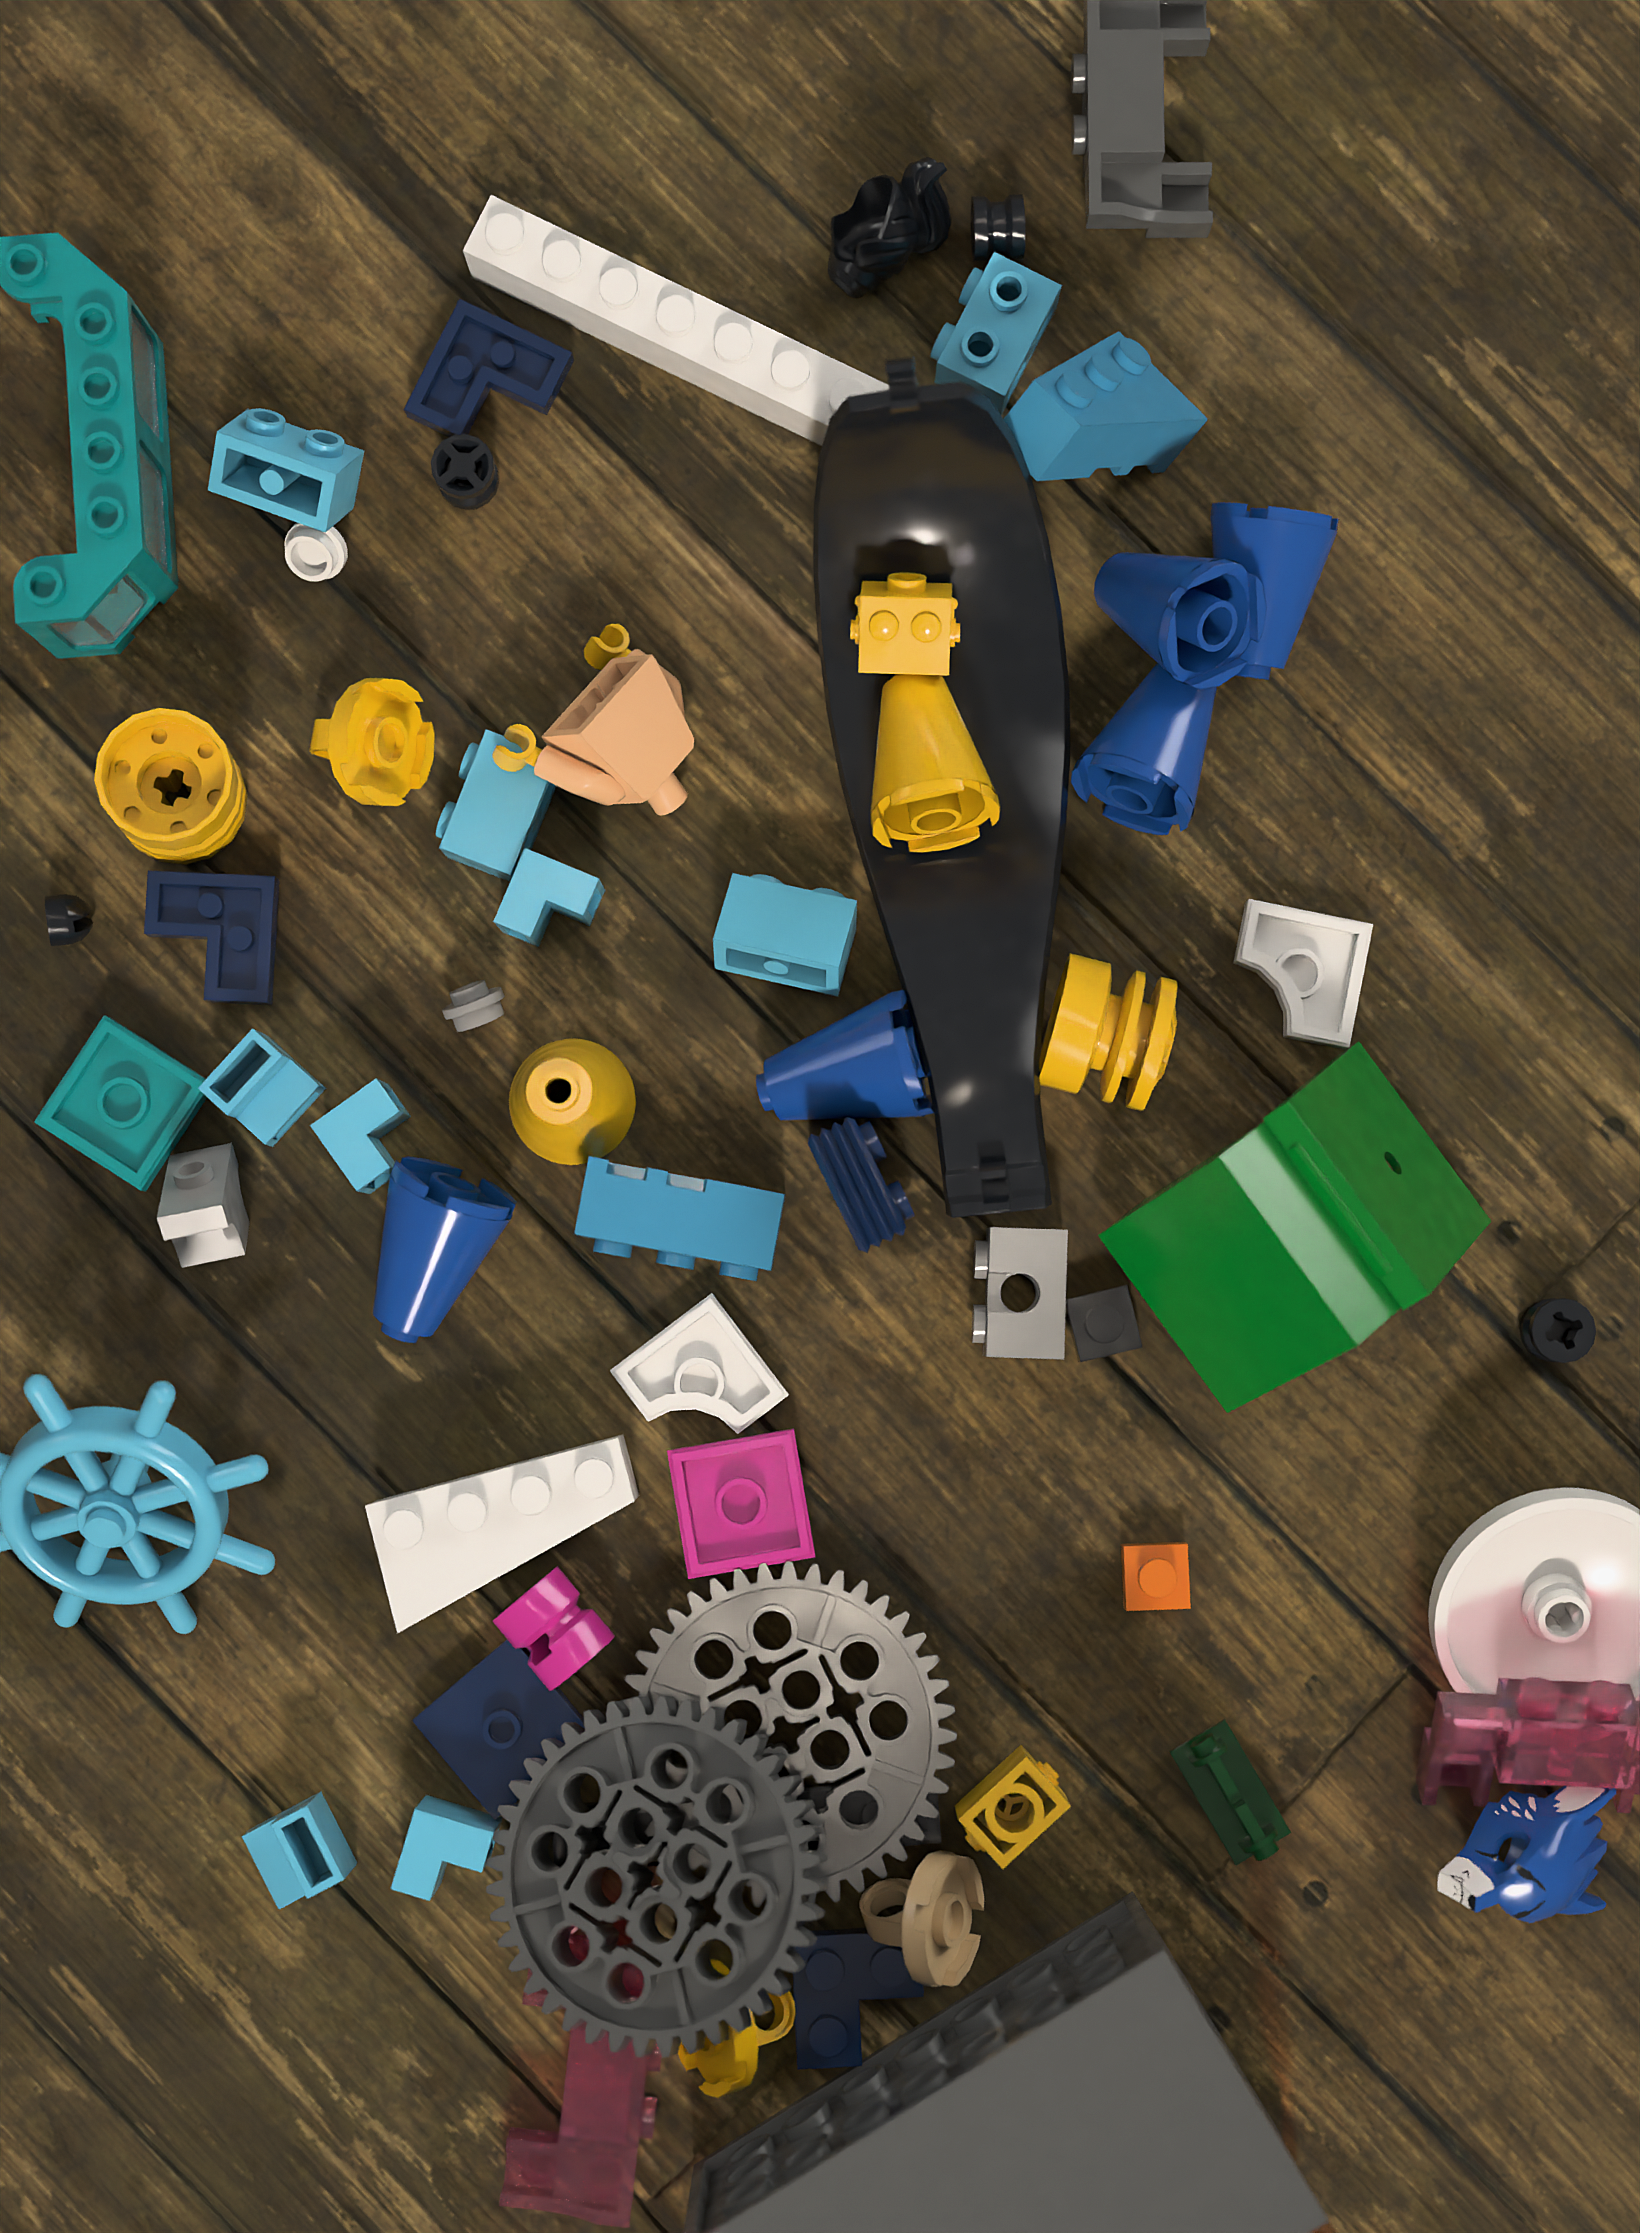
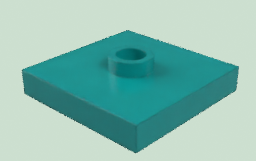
(124, 1103)

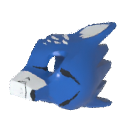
(1547, 1859)

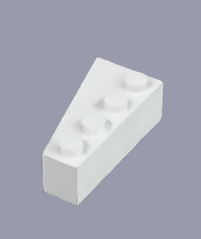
(480, 1526)

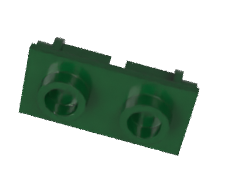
(1231, 1793)

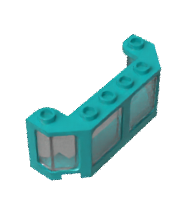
(118, 456)

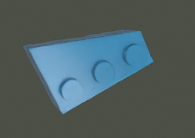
(1102, 413)
(679, 1218)

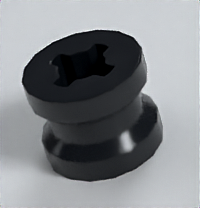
(997, 227)
(458, 459)
(1544, 1333)

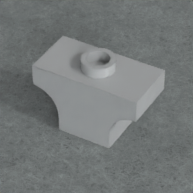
(204, 1206)

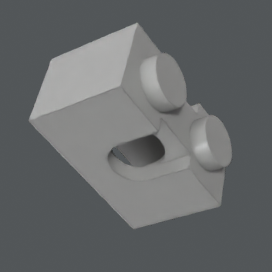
(1043, 1260)

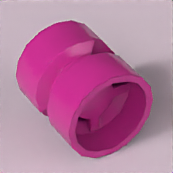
(554, 1629)

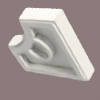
(1310, 964)
(701, 1366)

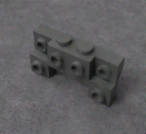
(1125, 118)

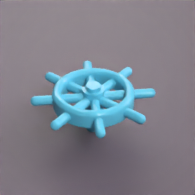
(120, 1505)

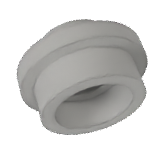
(474, 1005)

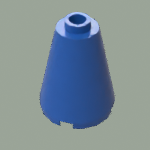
(1287, 556)
(1185, 611)
(1150, 755)
(851, 1069)
(432, 1243)

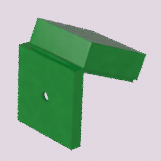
(1299, 1233)

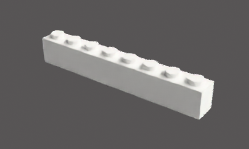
(660, 321)

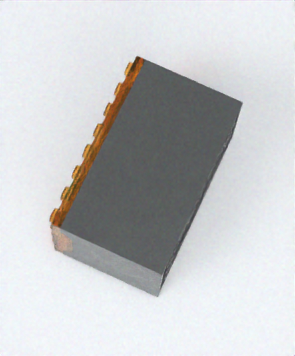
(1036, 2104)

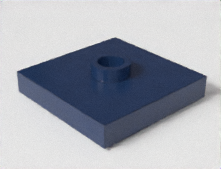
(494, 1723)

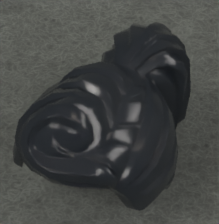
(887, 226)

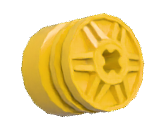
(156, 755)
(1108, 1032)

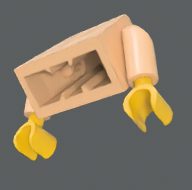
(617, 735)

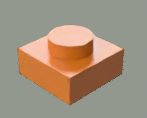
(1155, 1576)

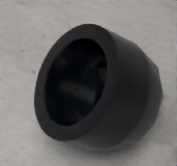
(67, 919)

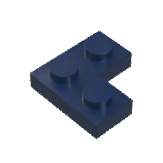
(481, 355)
(236, 919)
(827, 1993)

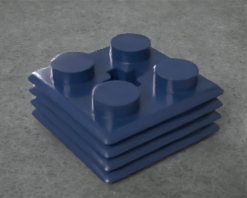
(849, 1167)

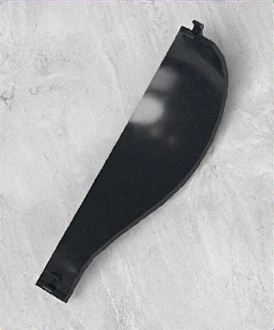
(943, 492)

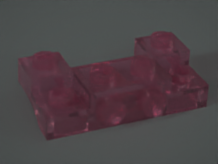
(1534, 1736)
(593, 2158)

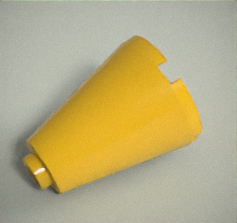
(927, 769)
(592, 1117)

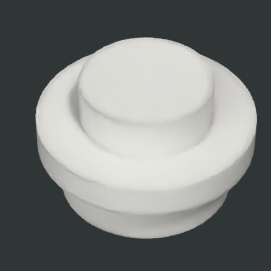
(314, 553)

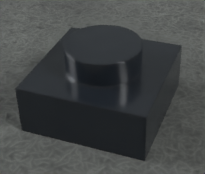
(1103, 1323)

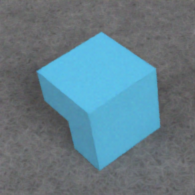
(539, 890)
(262, 1087)
(354, 1131)
(442, 1835)
(300, 1851)

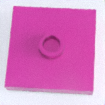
(741, 1503)

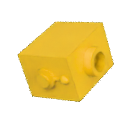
(905, 625)
(1007, 1831)

